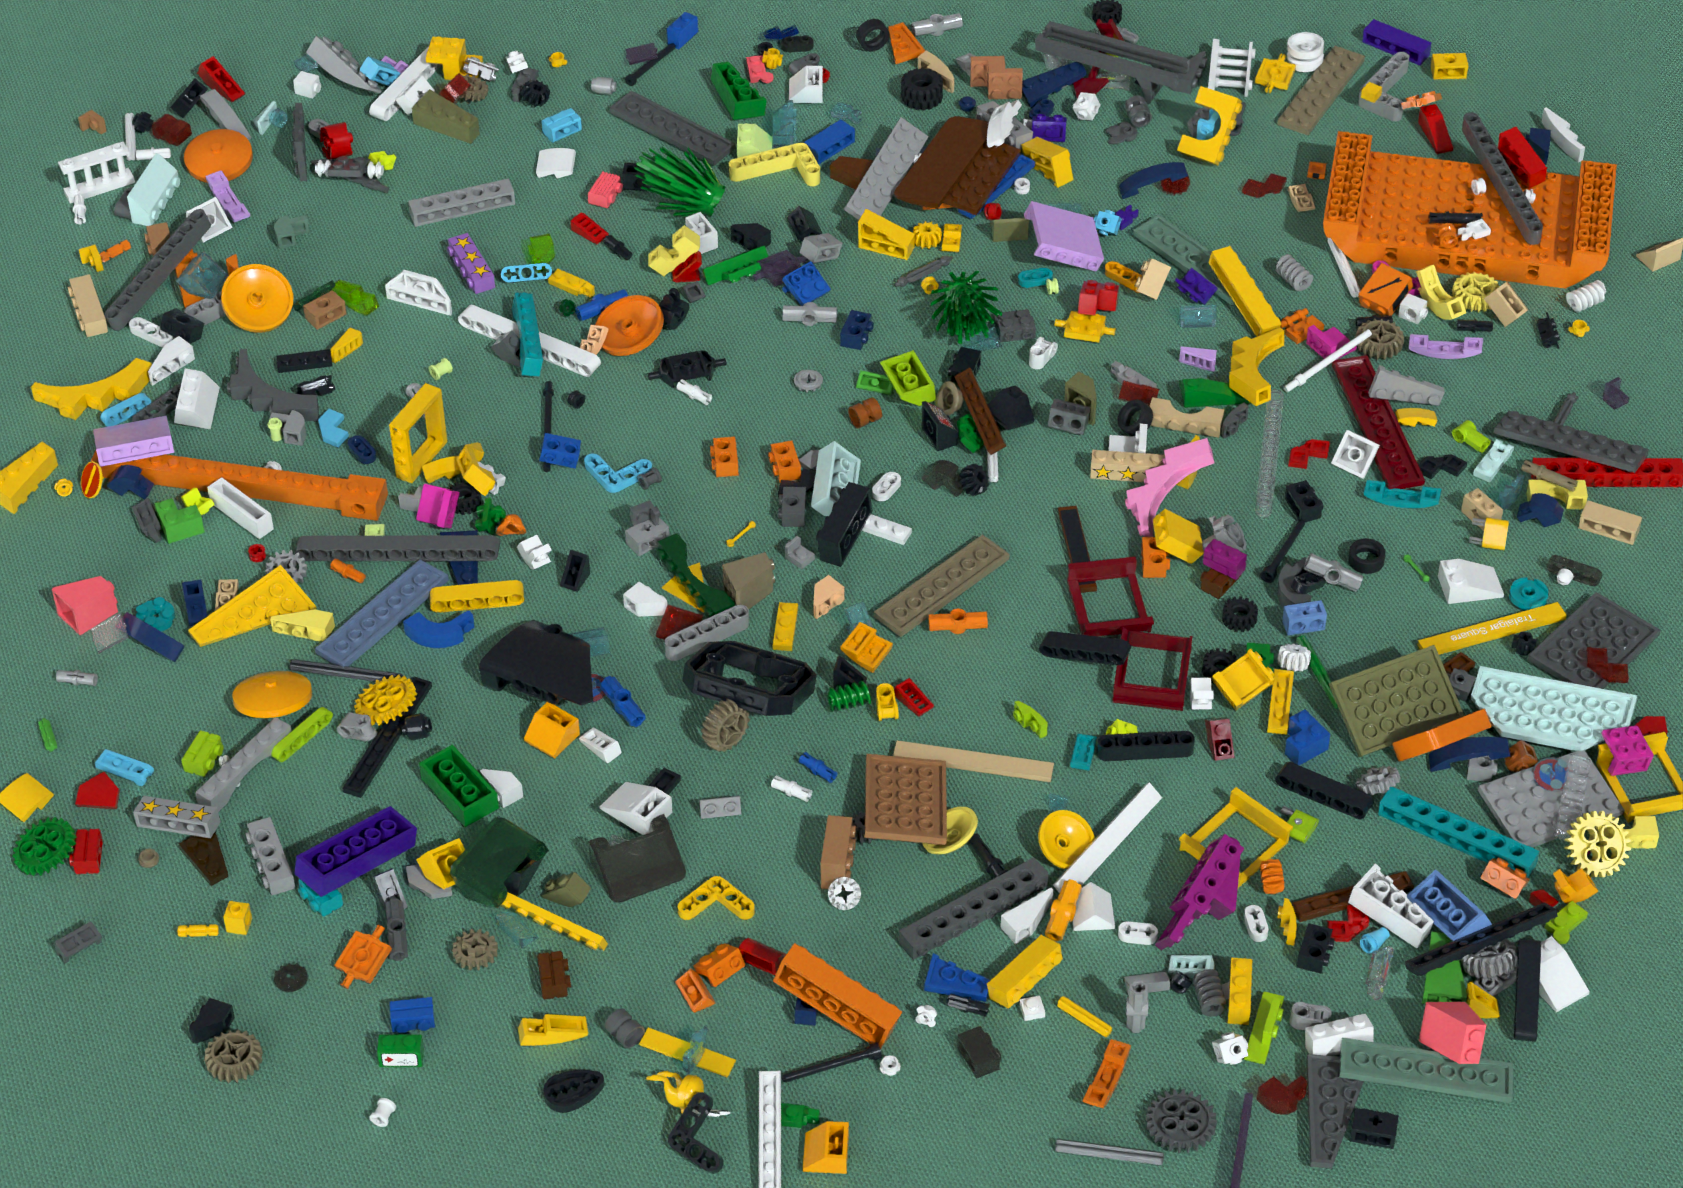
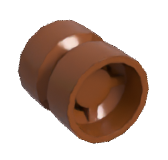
(864, 413)

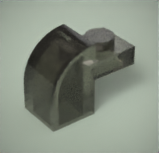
(943, 473)

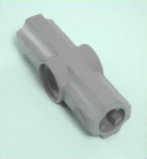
(936, 24)
(810, 314)
(1343, 576)
(1137, 1006)

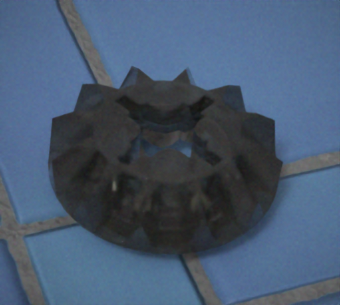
(289, 984)

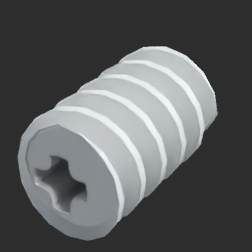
(1586, 296)

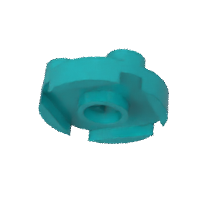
(1526, 602)
(157, 606)

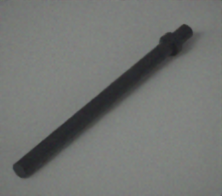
(548, 392)

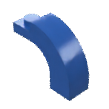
(438, 634)

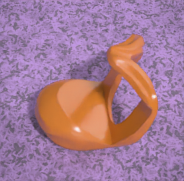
(511, 525)

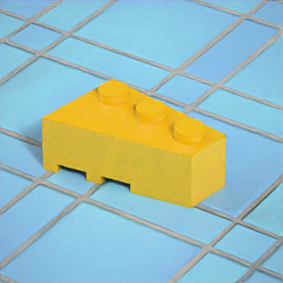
(1050, 159)
(884, 236)

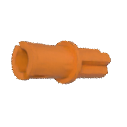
(347, 570)

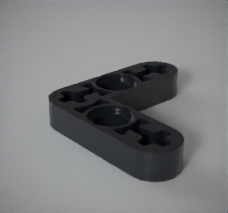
(688, 1133)

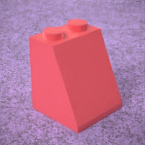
(85, 603)
(1453, 1031)

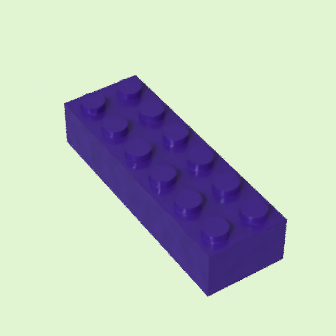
(355, 851)

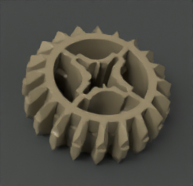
(1385, 339)
(725, 725)
(226, 1066)

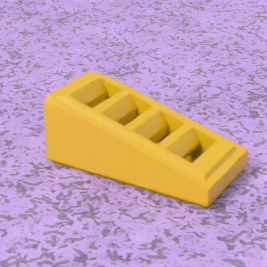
(346, 344)

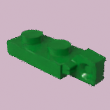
(798, 1115)

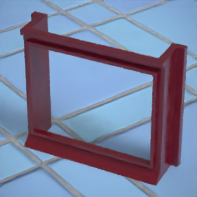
(1101, 571)
(1149, 695)

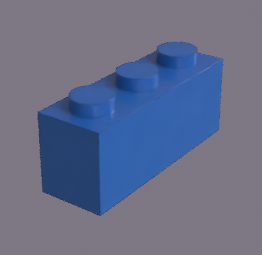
(831, 140)

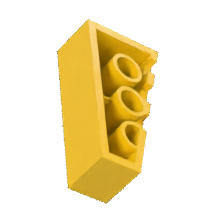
(25, 474)

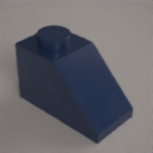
(1540, 142)

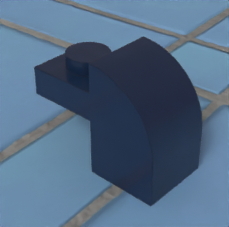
(129, 478)
(1543, 507)
(194, 601)

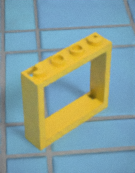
(427, 401)

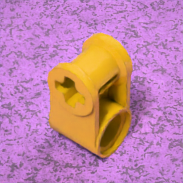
(886, 702)

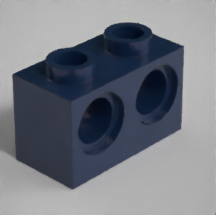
(856, 330)

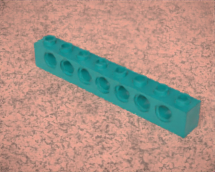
(1456, 831)

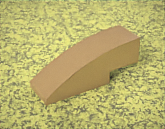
(930, 61)

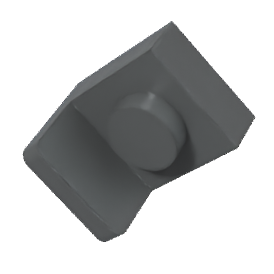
(644, 512)

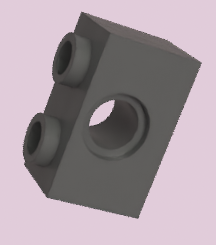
(793, 506)

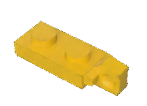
(571, 283)

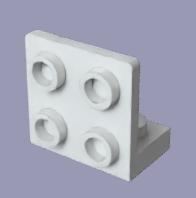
(1130, 443)

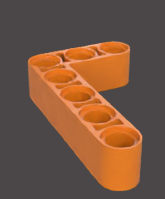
(1441, 735)

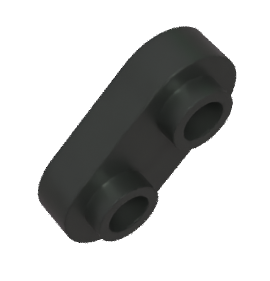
(797, 44)

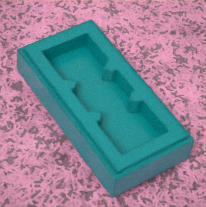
(1083, 752)

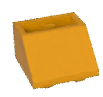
(552, 730)
(827, 1148)

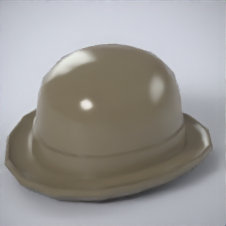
(949, 398)

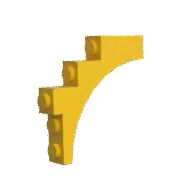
(1245, 361)
(97, 395)

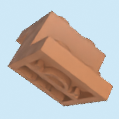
(1000, 81)

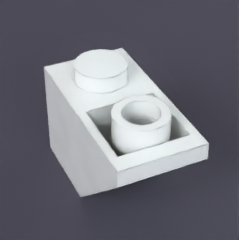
(644, 601)
(505, 784)

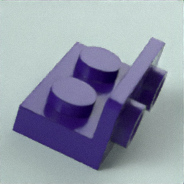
(1049, 127)
(1197, 286)

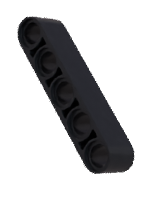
(1085, 648)
(1145, 745)
(1324, 790)
(1527, 990)

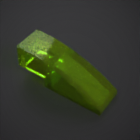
(355, 297)

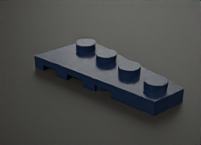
(1042, 85)
(464, 571)

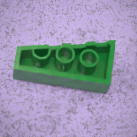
(736, 93)

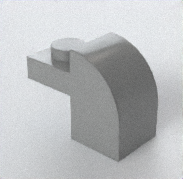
(292, 427)

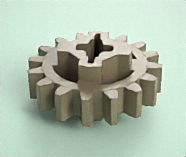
(477, 90)
(475, 949)

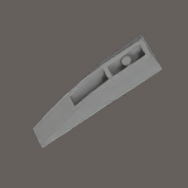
(340, 63)

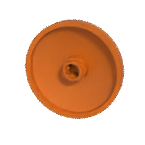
(218, 151)
(632, 324)

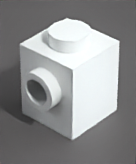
(307, 84)

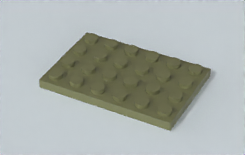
(1396, 700)

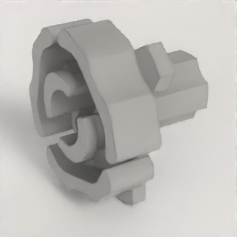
(1228, 534)

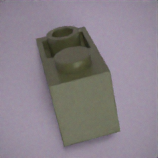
(566, 890)

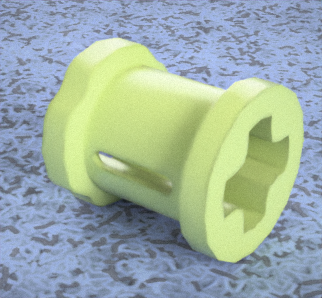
(440, 369)

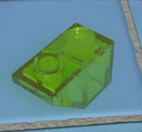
(541, 249)

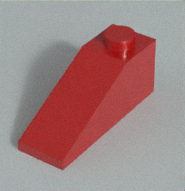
(219, 79)
(1435, 129)

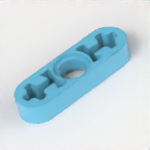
(539, 267)
(110, 416)

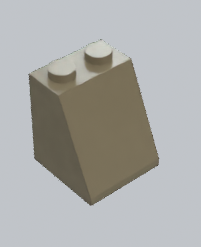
(749, 579)

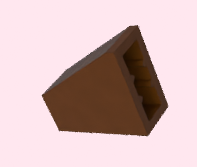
(849, 170)

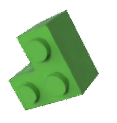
(178, 523)

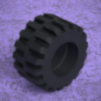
(921, 89)

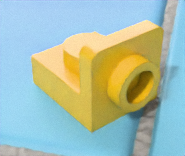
(91, 255)

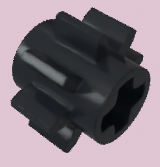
(142, 122)
(1524, 643)

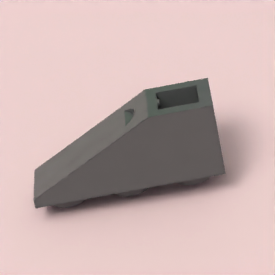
(1190, 79)

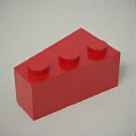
(1521, 158)

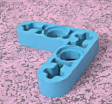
(617, 479)

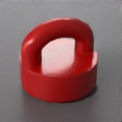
(994, 211)

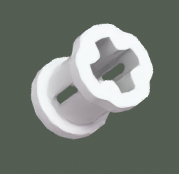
(383, 1111)

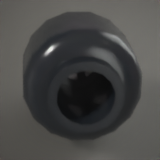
(417, 726)

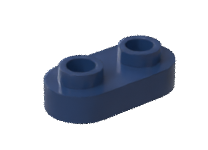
(1044, 106)
(362, 449)

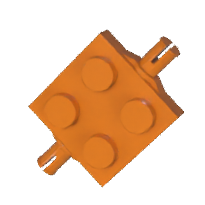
(1415, 101)
(363, 957)

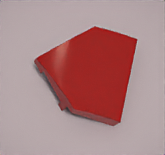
(98, 793)

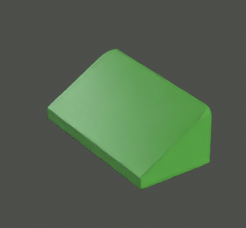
(874, 382)

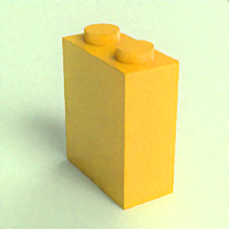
(1178, 536)

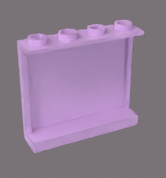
(1065, 236)
(133, 441)

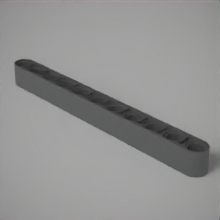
(1502, 178)
(399, 548)

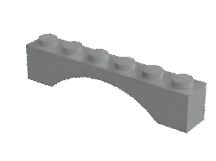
(222, 784)

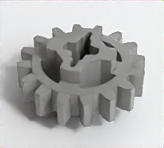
(288, 562)
(1378, 780)

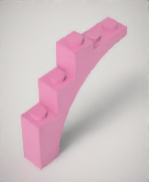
(1160, 480)

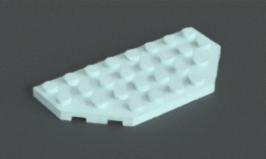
(1550, 709)

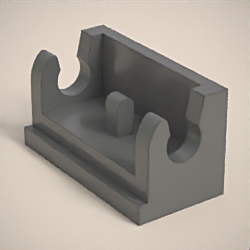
(77, 941)

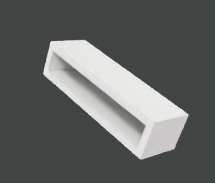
(240, 508)

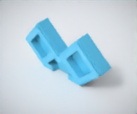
(328, 425)

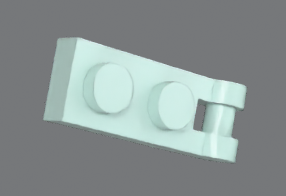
(1493, 461)

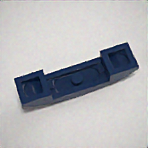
(1150, 175)
(152, 637)
(1467, 749)

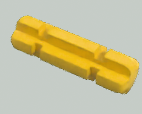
(198, 930)

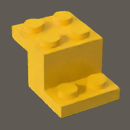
(450, 53)

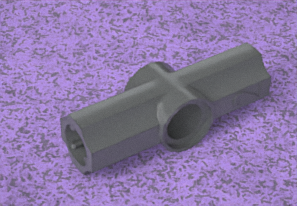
(396, 938)

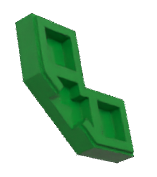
(966, 430)

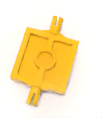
(1275, 73)
(1085, 327)

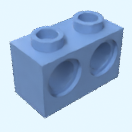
(1304, 617)

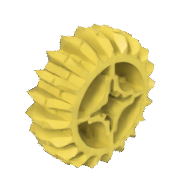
(1474, 289)

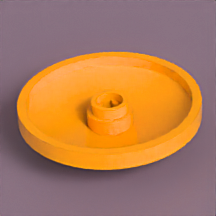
(257, 298)
(272, 694)

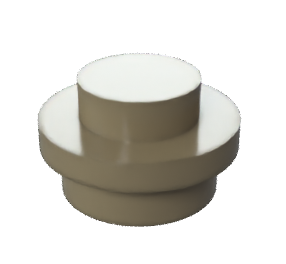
(148, 858)

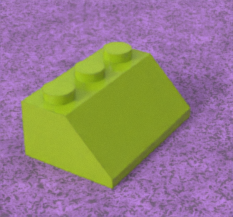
(909, 378)

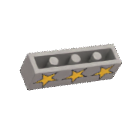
(177, 816)

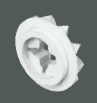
(849, 885)

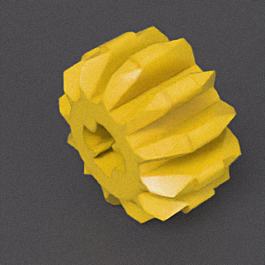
(927, 235)

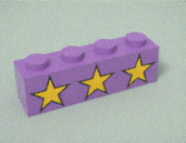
(471, 263)

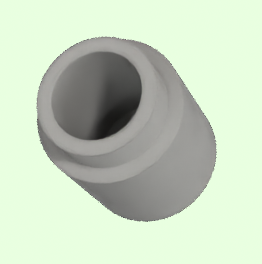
(603, 85)

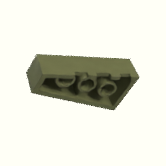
(445, 117)

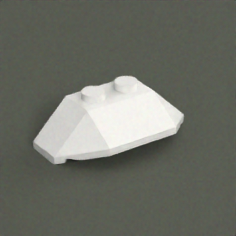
(419, 291)

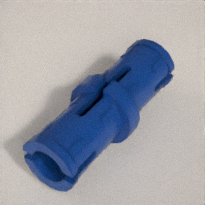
(818, 767)

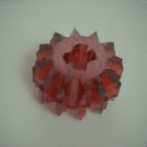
(1176, 186)

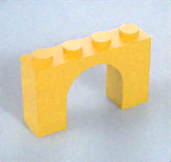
(1213, 149)

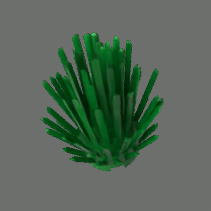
(681, 182)
(965, 305)

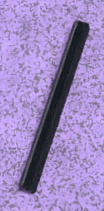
(339, 671)

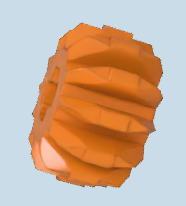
(1272, 876)

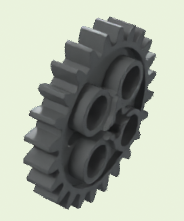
(1180, 1116)

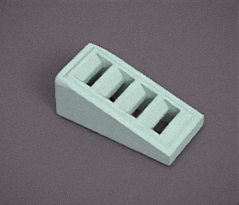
(1193, 960)

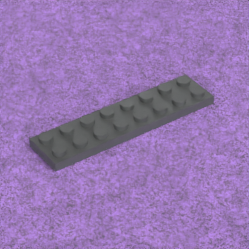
(672, 127)
(1571, 441)

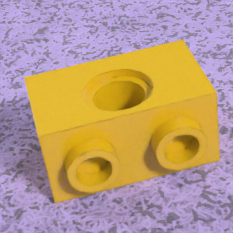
(1449, 66)

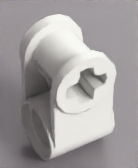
(1041, 353)

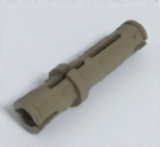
(1548, 475)

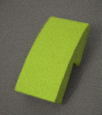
(1029, 717)

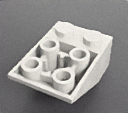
(638, 806)

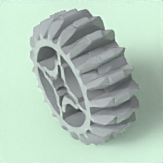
(1491, 960)

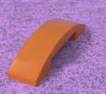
(1108, 1074)

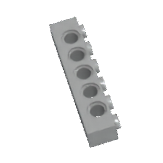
(461, 202)

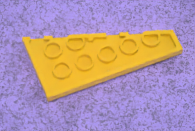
(253, 608)

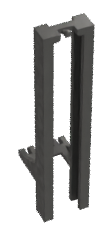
(1150, 78)

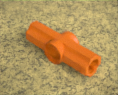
(957, 621)

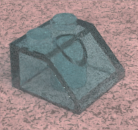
(202, 277)

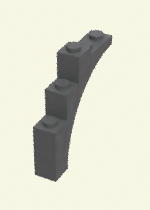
(264, 397)

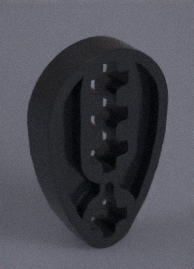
(574, 1099)

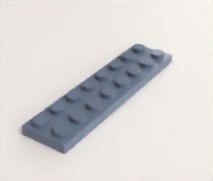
(381, 614)

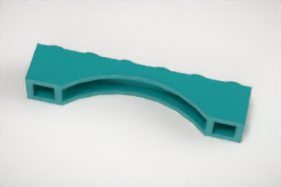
(530, 346)

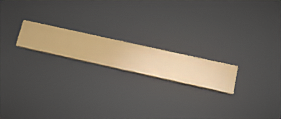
(978, 761)

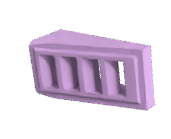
(1204, 358)

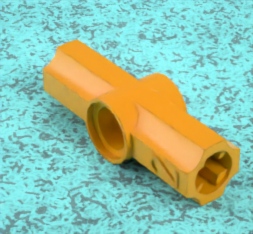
(1063, 910)

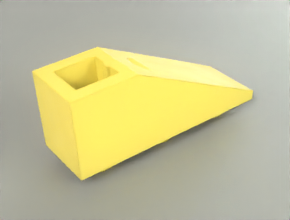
(305, 624)

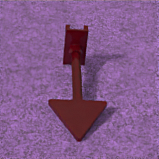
(1093, 84)

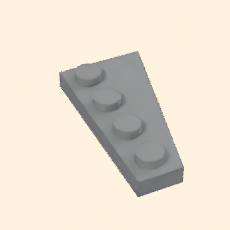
(1401, 388)

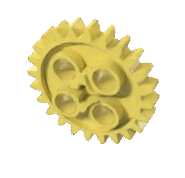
(1615, 842)

